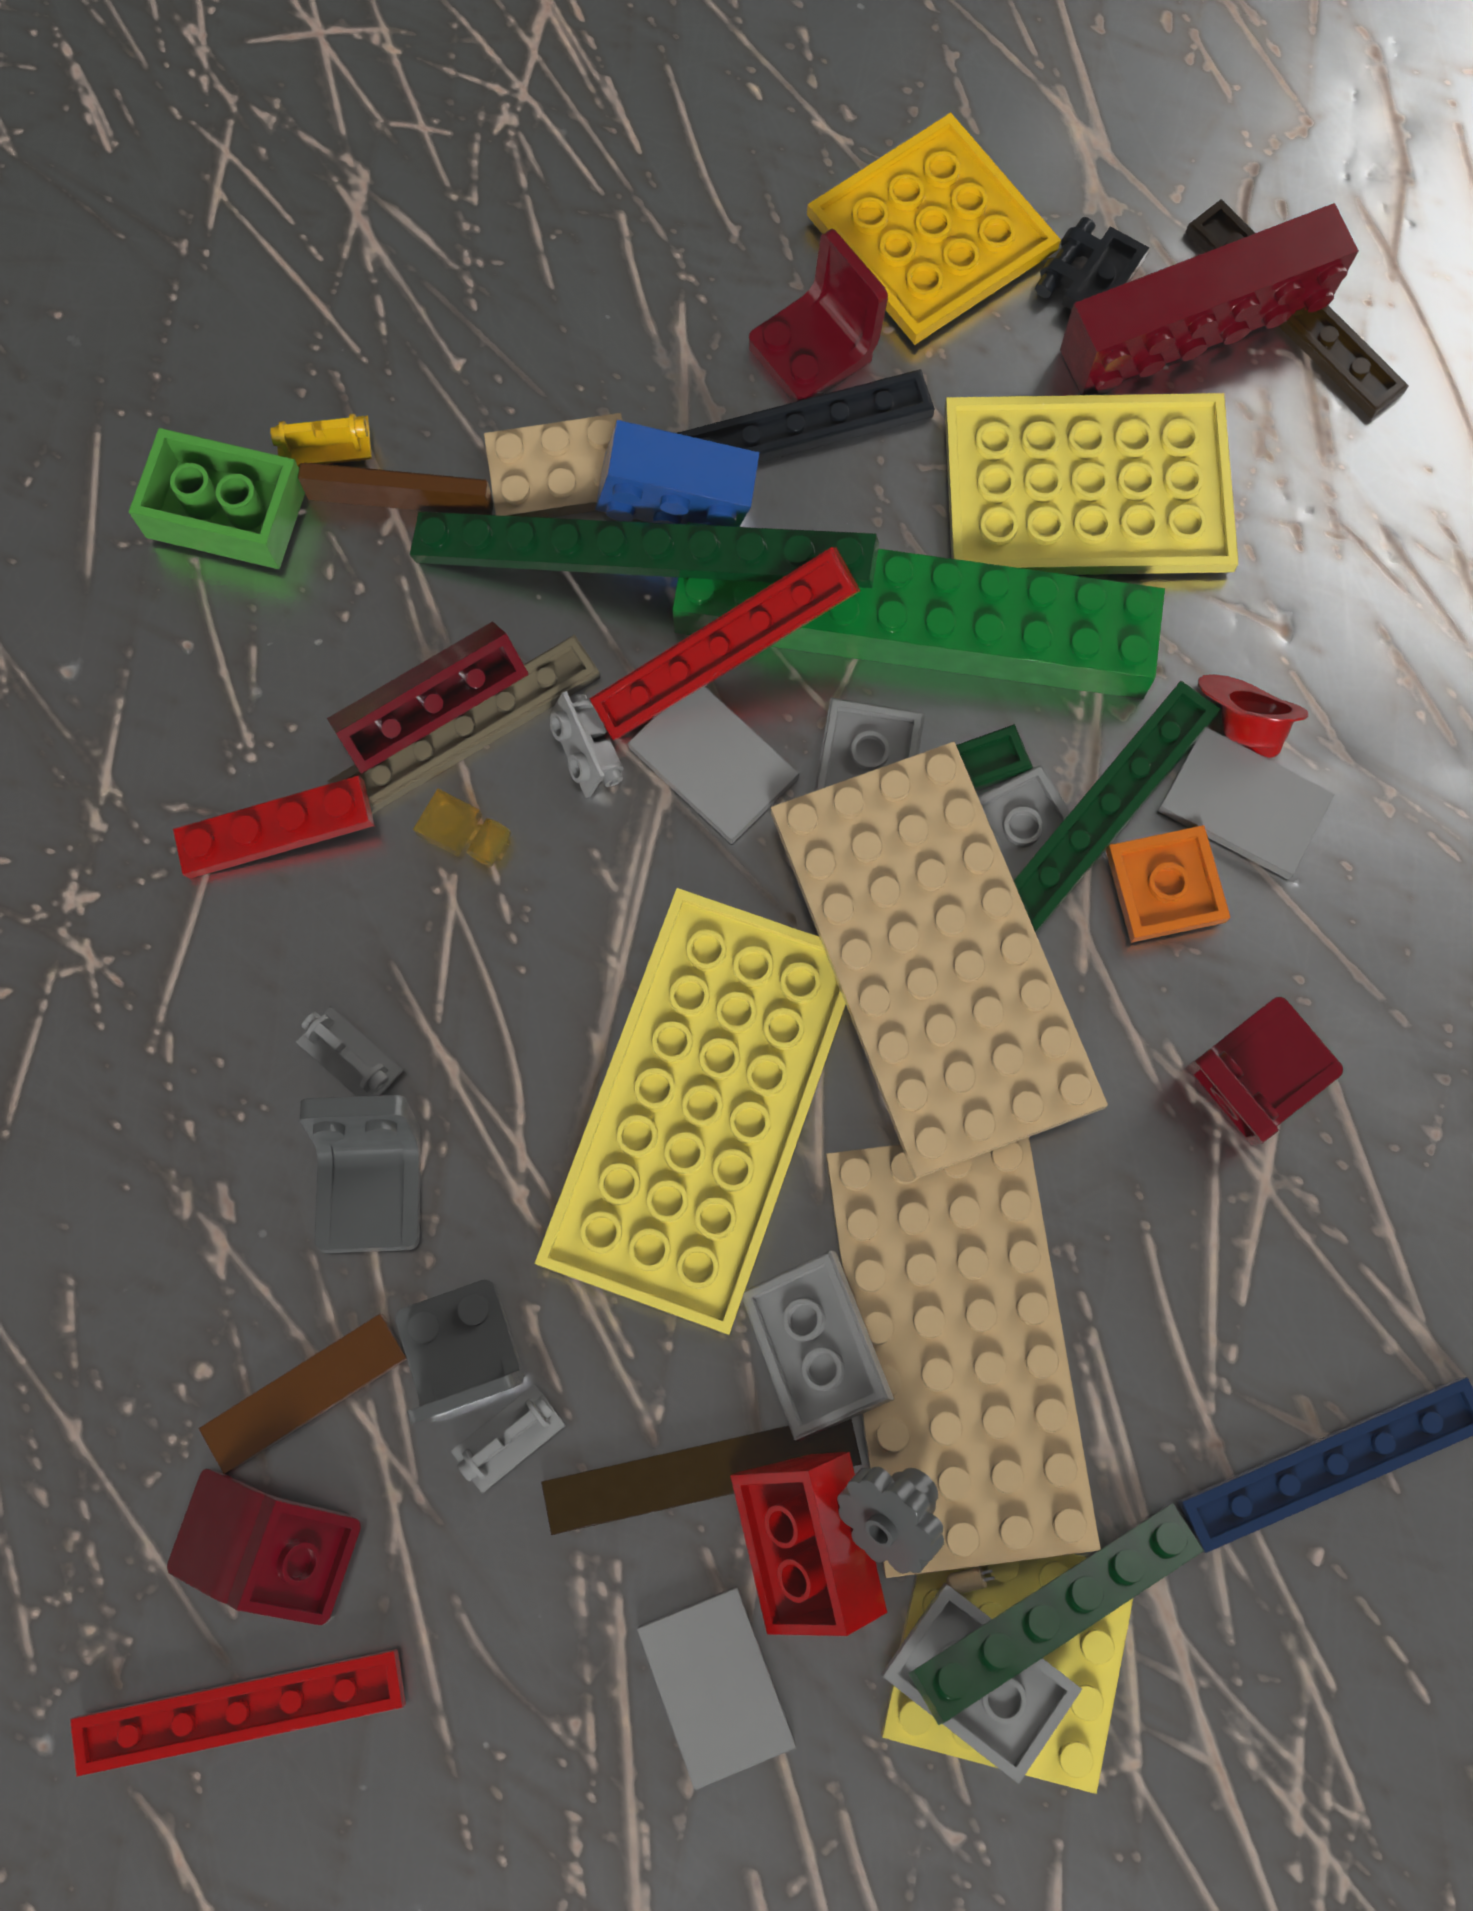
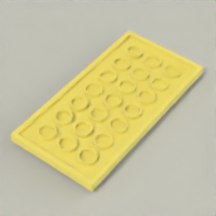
(698, 1113)

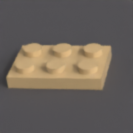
(548, 466)

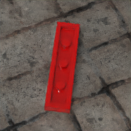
(273, 827)

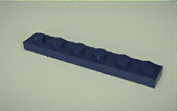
(1330, 1465)

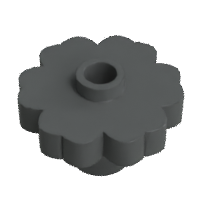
(893, 1517)

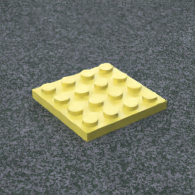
(1089, 1660)

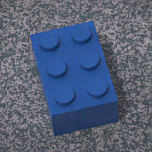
(674, 478)

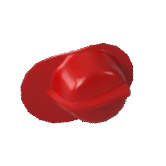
(1251, 714)

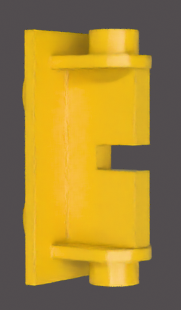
(324, 440)

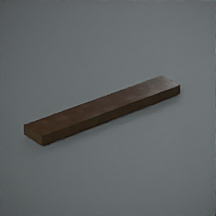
(1319, 333)
(678, 1476)

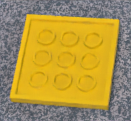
(936, 226)

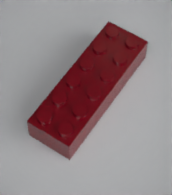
(1207, 300)

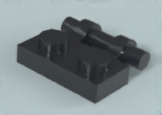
(1109, 263)

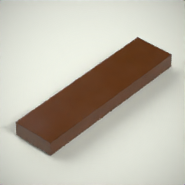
(395, 489)
(303, 1393)

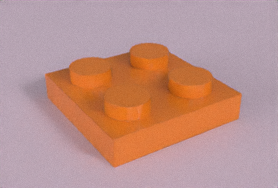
(1167, 883)

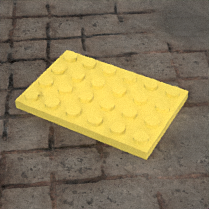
(1092, 483)

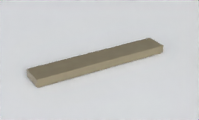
(551, 673)

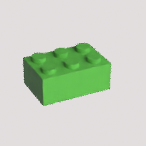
(218, 498)

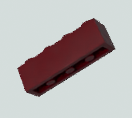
(428, 696)

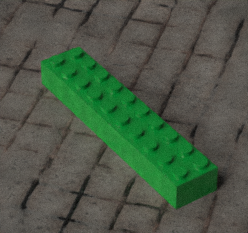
(972, 622)

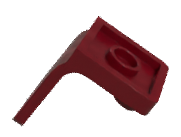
(827, 329)
(1266, 1070)
(262, 1550)

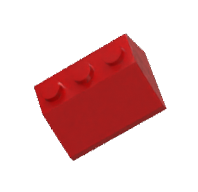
(802, 1551)

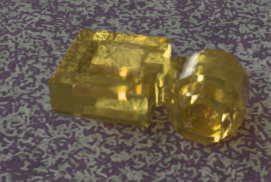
(454, 823)

